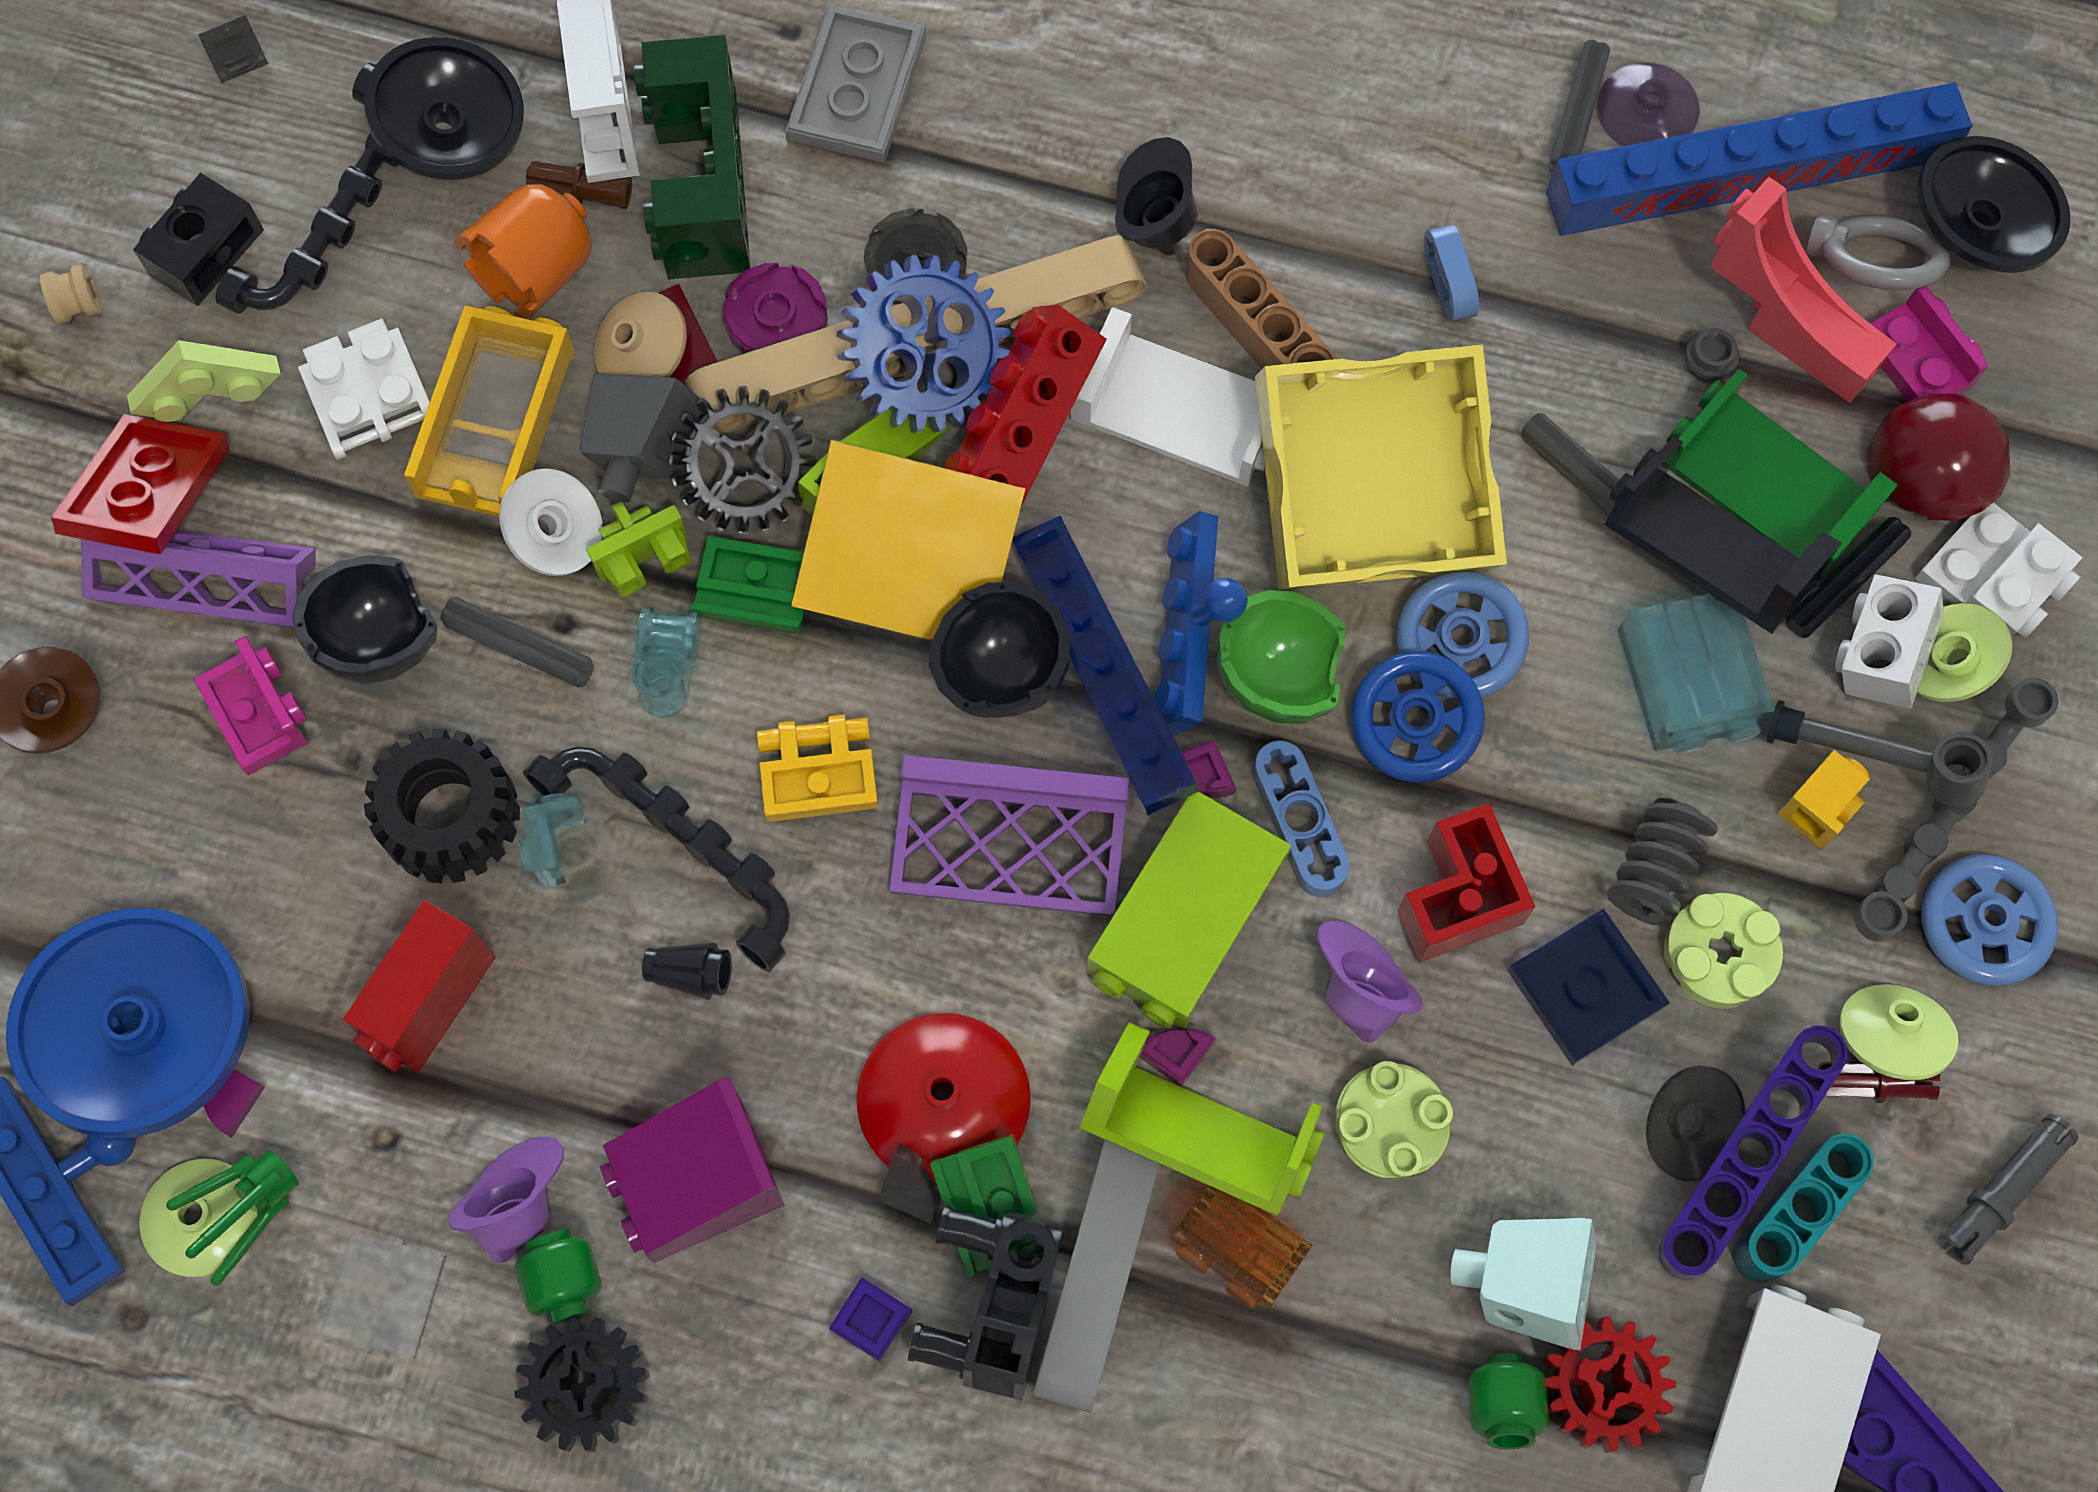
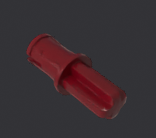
(1861, 1081)

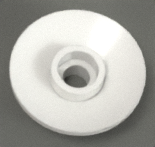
(566, 509)

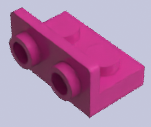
(1930, 349)

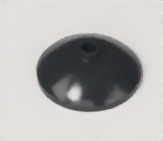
(450, 84)
(1993, 204)

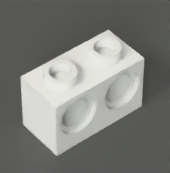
(1902, 642)

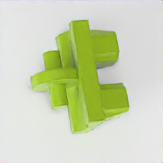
(636, 539)

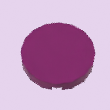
(773, 306)

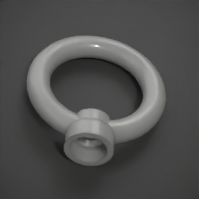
(1830, 239)

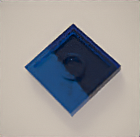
(1588, 986)

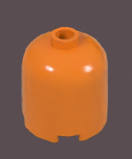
(527, 247)

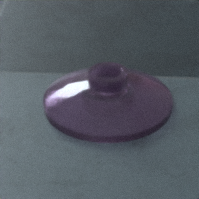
(1633, 118)

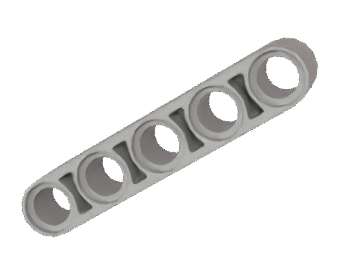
(1096, 1278)

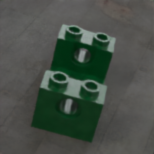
(692, 96)

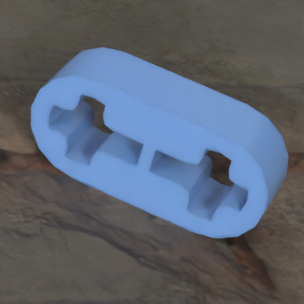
(1451, 273)

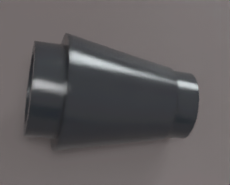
(692, 969)

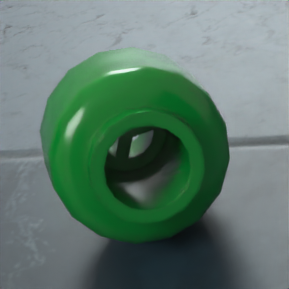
(557, 1276)
(1508, 1402)

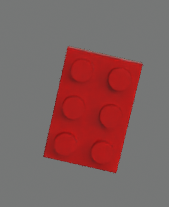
(140, 484)

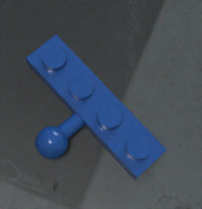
(1191, 605)
(47, 1204)

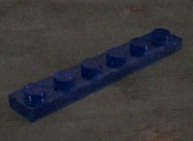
(1107, 668)

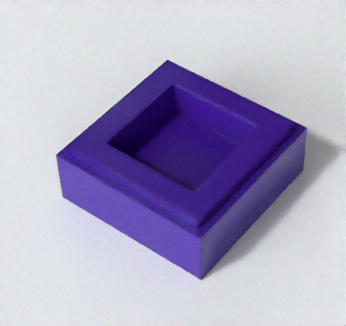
(870, 1319)

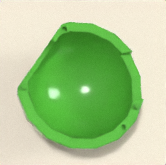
(1282, 657)

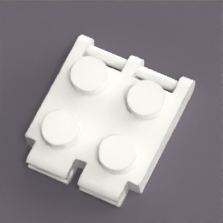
(363, 386)

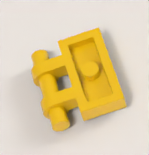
(817, 783)

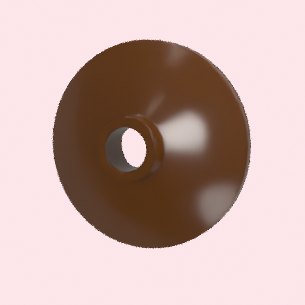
(34, 680)

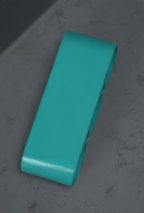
(1826, 1193)

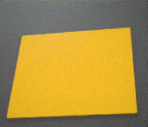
(902, 540)

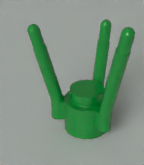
(262, 1186)

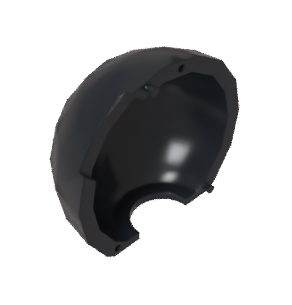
(363, 620)
(1000, 650)

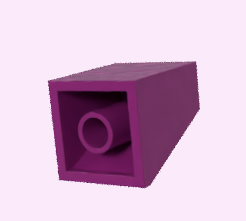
(690, 1173)

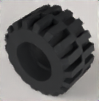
(416, 772)

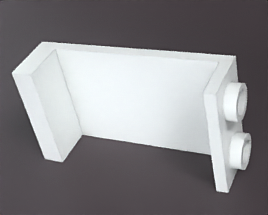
(1172, 404)
(1790, 1398)

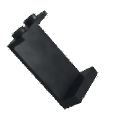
(1712, 544)

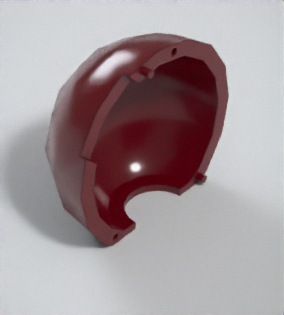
(1942, 456)

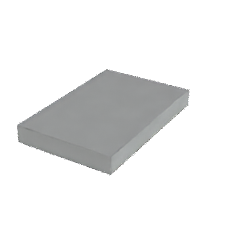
(856, 83)

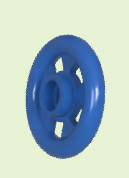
(1435, 673)

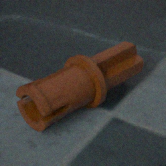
(574, 181)

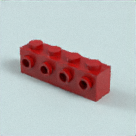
(1028, 398)

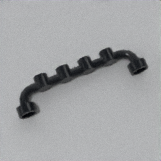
(330, 226)
(704, 843)

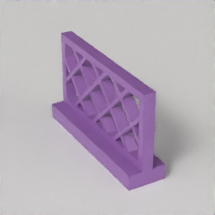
(1015, 787)

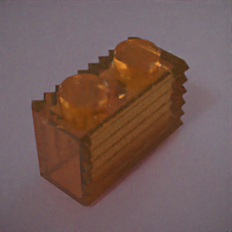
(1240, 1245)

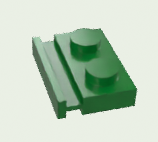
(749, 585)
(987, 1183)

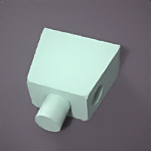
(1533, 1277)

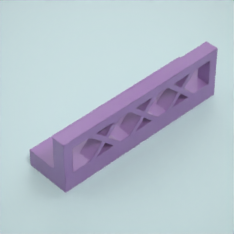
(204, 554)

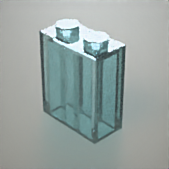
(1695, 673)

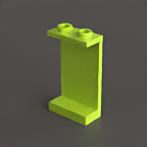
(1186, 910)
(1198, 1133)

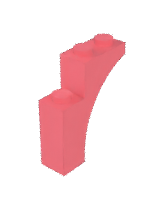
(1793, 301)

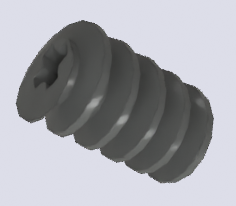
(1658, 858)

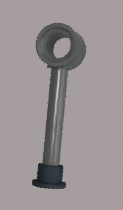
(1953, 749)

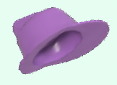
(1364, 981)
(510, 1198)

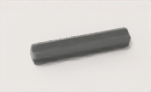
(1580, 101)
(517, 642)

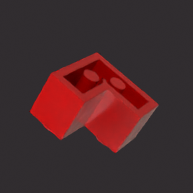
(1478, 892)

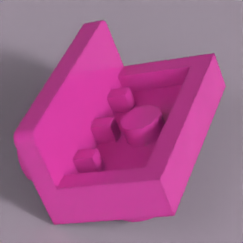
(250, 708)

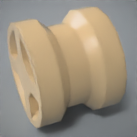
(70, 294)

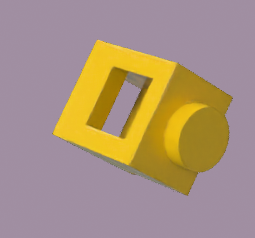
(1827, 799)

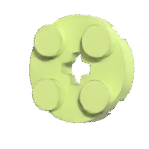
(1696, 966)

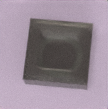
(233, 49)

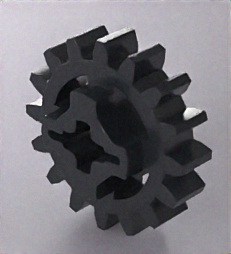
(555, 1387)

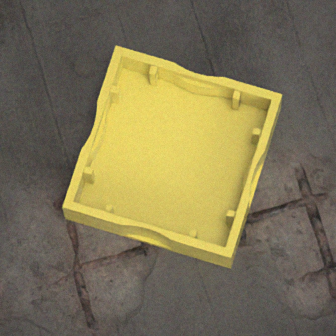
(1380, 468)

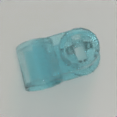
(665, 650)

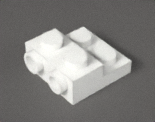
(2003, 568)

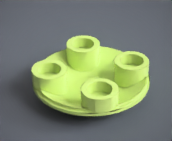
(1393, 1121)

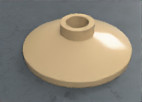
(655, 332)

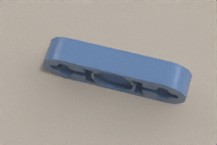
(1299, 775)

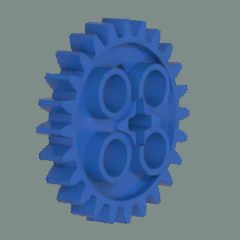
(878, 335)

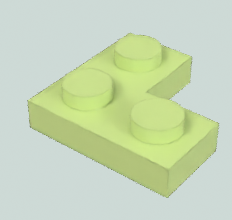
(196, 370)

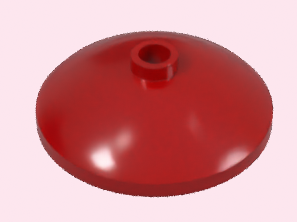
(972, 1057)

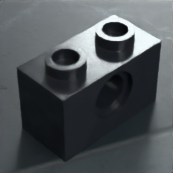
(198, 265)

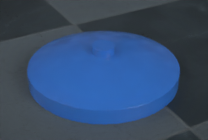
(127, 1023)

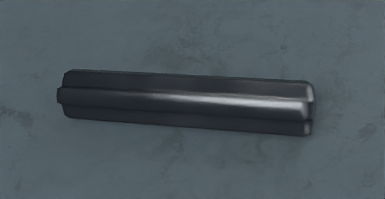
(1848, 577)

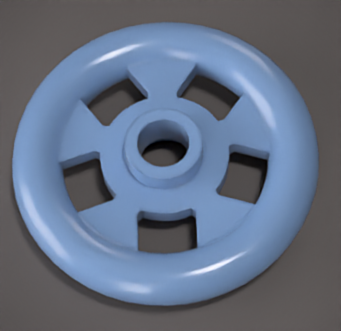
(1497, 605)
(1966, 956)

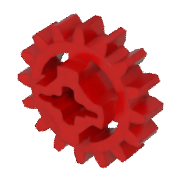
(1632, 1393)

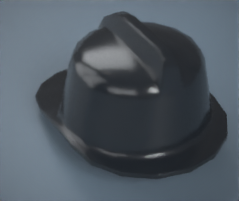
(1156, 195)

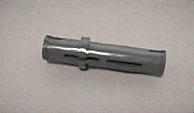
(1994, 1205)

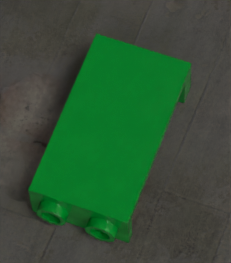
(1769, 475)

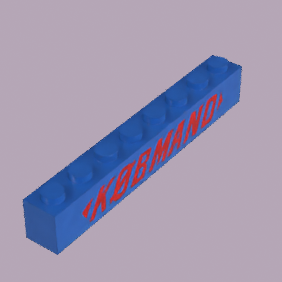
(1723, 162)

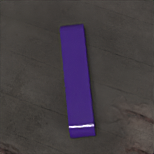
(1763, 1125)

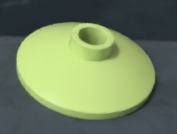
(1972, 634)
(1898, 1032)
(168, 1235)

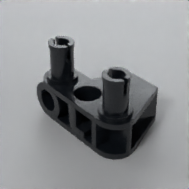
(1010, 1302)

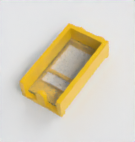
(489, 408)

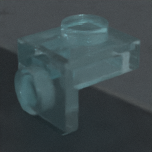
(541, 849)

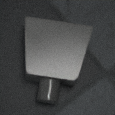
(632, 428)

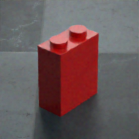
(418, 989)

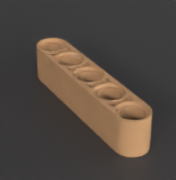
(1250, 322)

